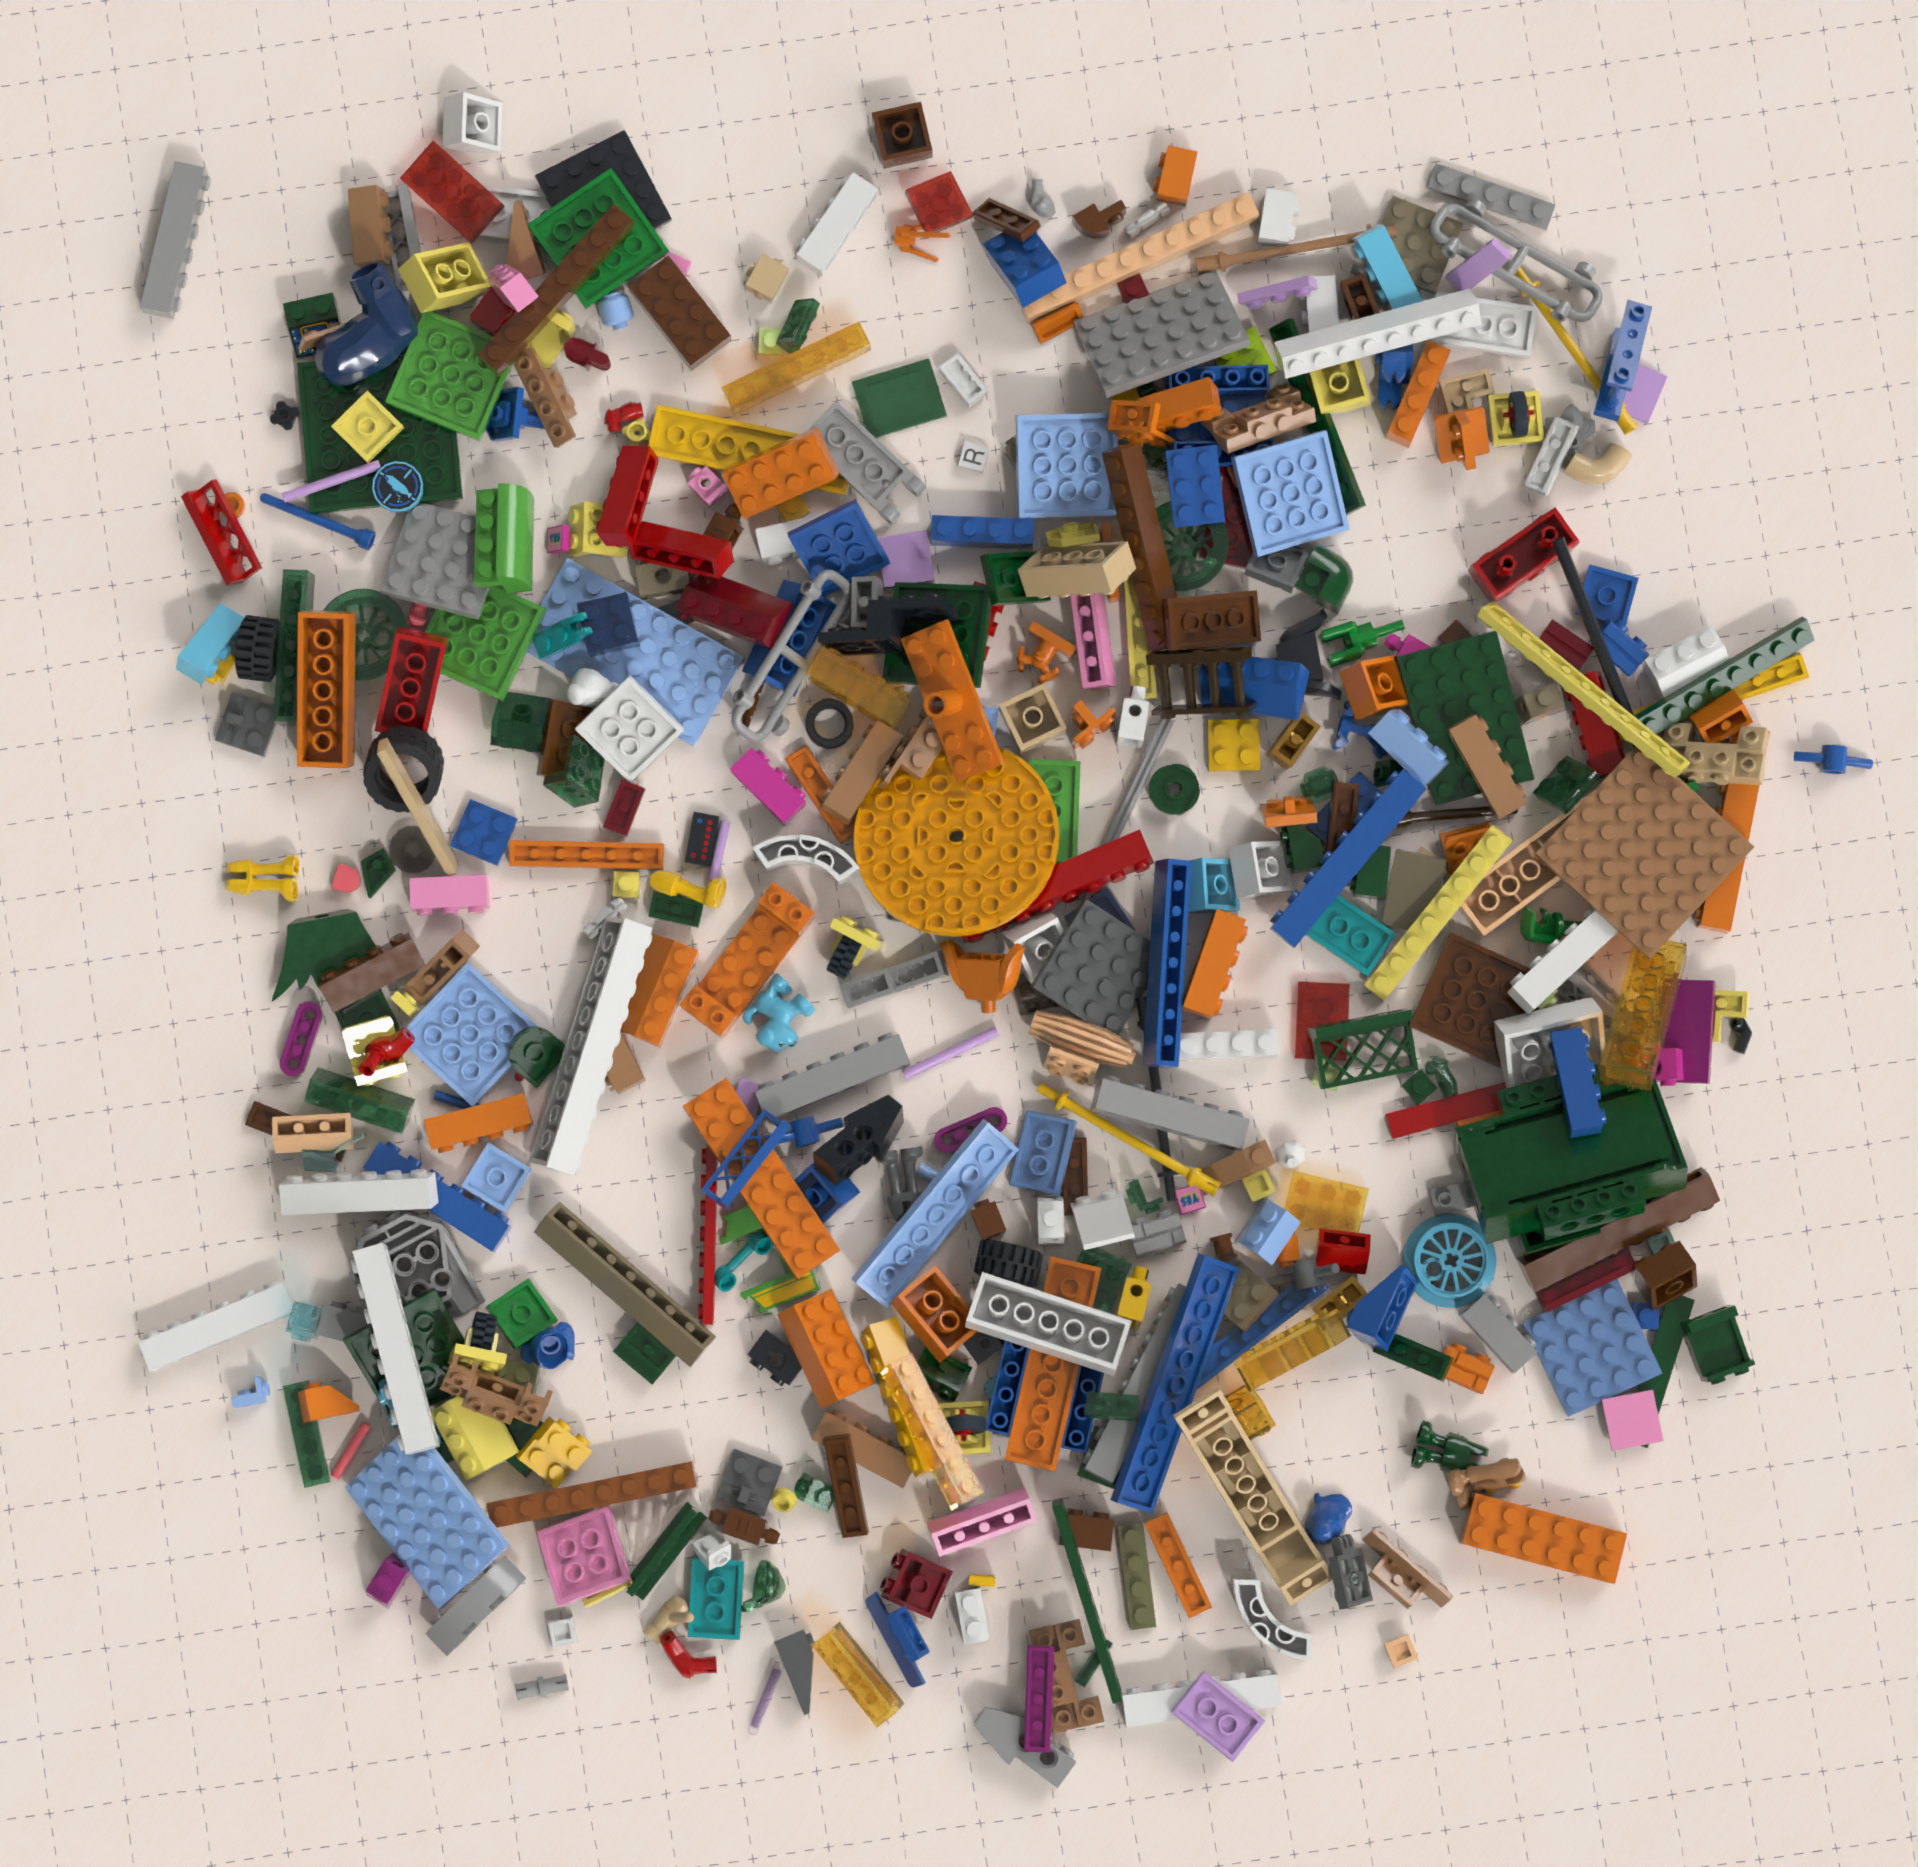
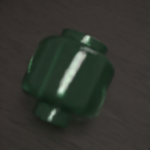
(1318, 784)

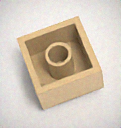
(1032, 718)

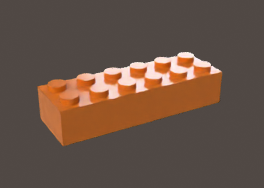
(326, 689)
(1543, 1538)

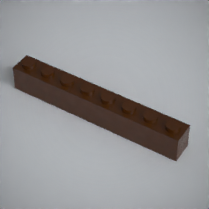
(556, 290)
(1142, 530)
(1563, 1261)

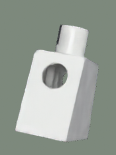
(1131, 727)
(1050, 1221)

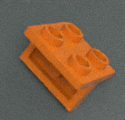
(1462, 436)
(1085, 720)
(1460, 842)

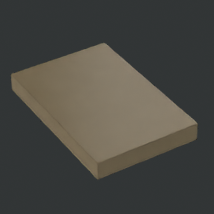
(1411, 887)

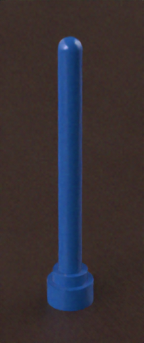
(364, 538)

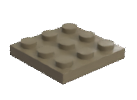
(1416, 245)

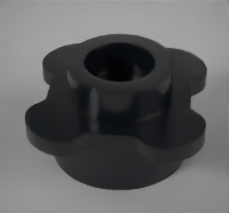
(282, 408)

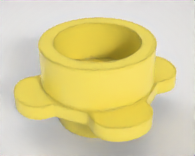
(638, 425)

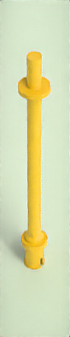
(1625, 421)
(1193, 1176)

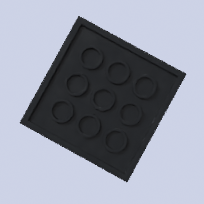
(615, 153)

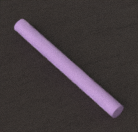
(331, 481)
(950, 1053)

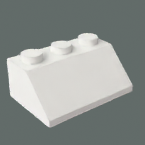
(1685, 661)

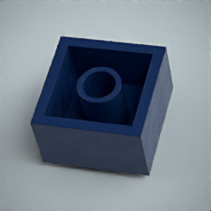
(611, 624)

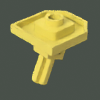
(1073, 534)

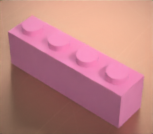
(1093, 641)
(982, 1521)

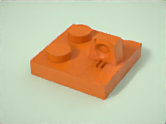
(1289, 812)

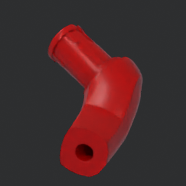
(385, 1050)
(681, 1659)

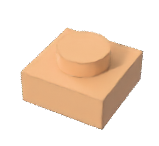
(1400, 1651)

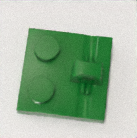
(521, 1314)

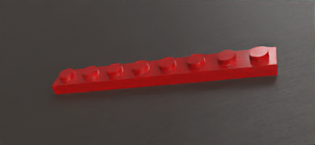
(708, 1235)

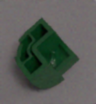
(1326, 578)

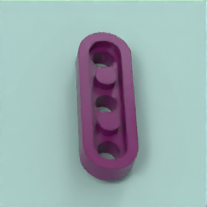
(301, 1026)
(957, 1130)

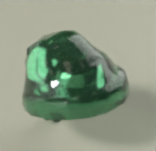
(767, 1586)

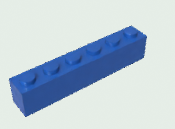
(452, 1205)

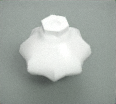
(1290, 1154)

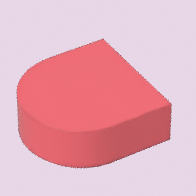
(346, 879)

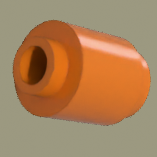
(1289, 1253)

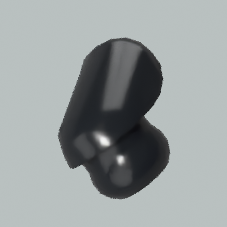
(1742, 1032)

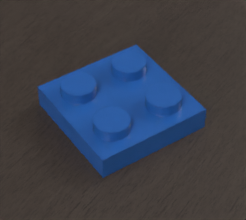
(1609, 593)
(484, 832)

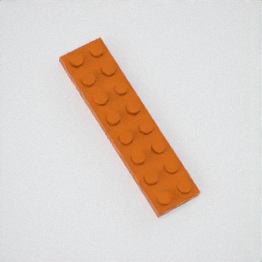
(771, 1190)
(1049, 1380)

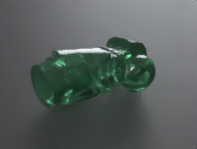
(1444, 1077)

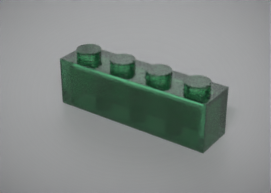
(363, 1102)

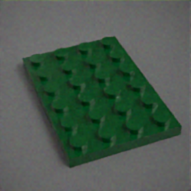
(1453, 683)

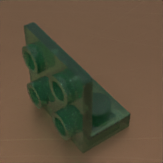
(582, 775)
(1111, 1277)

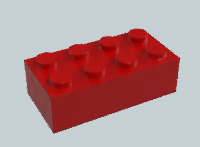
(411, 680)

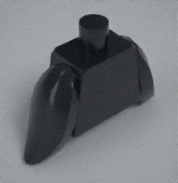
(1300, 646)

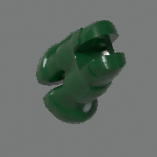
(1455, 1454)

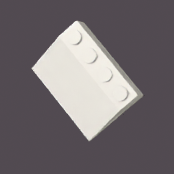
(1525, 1039)

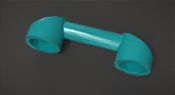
(724, 1278)

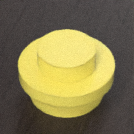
(783, 1499)

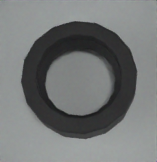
(833, 742)

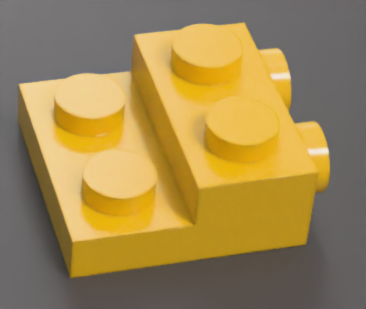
(554, 1451)

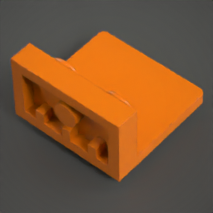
(1137, 423)

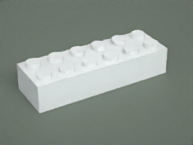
(1048, 1323)

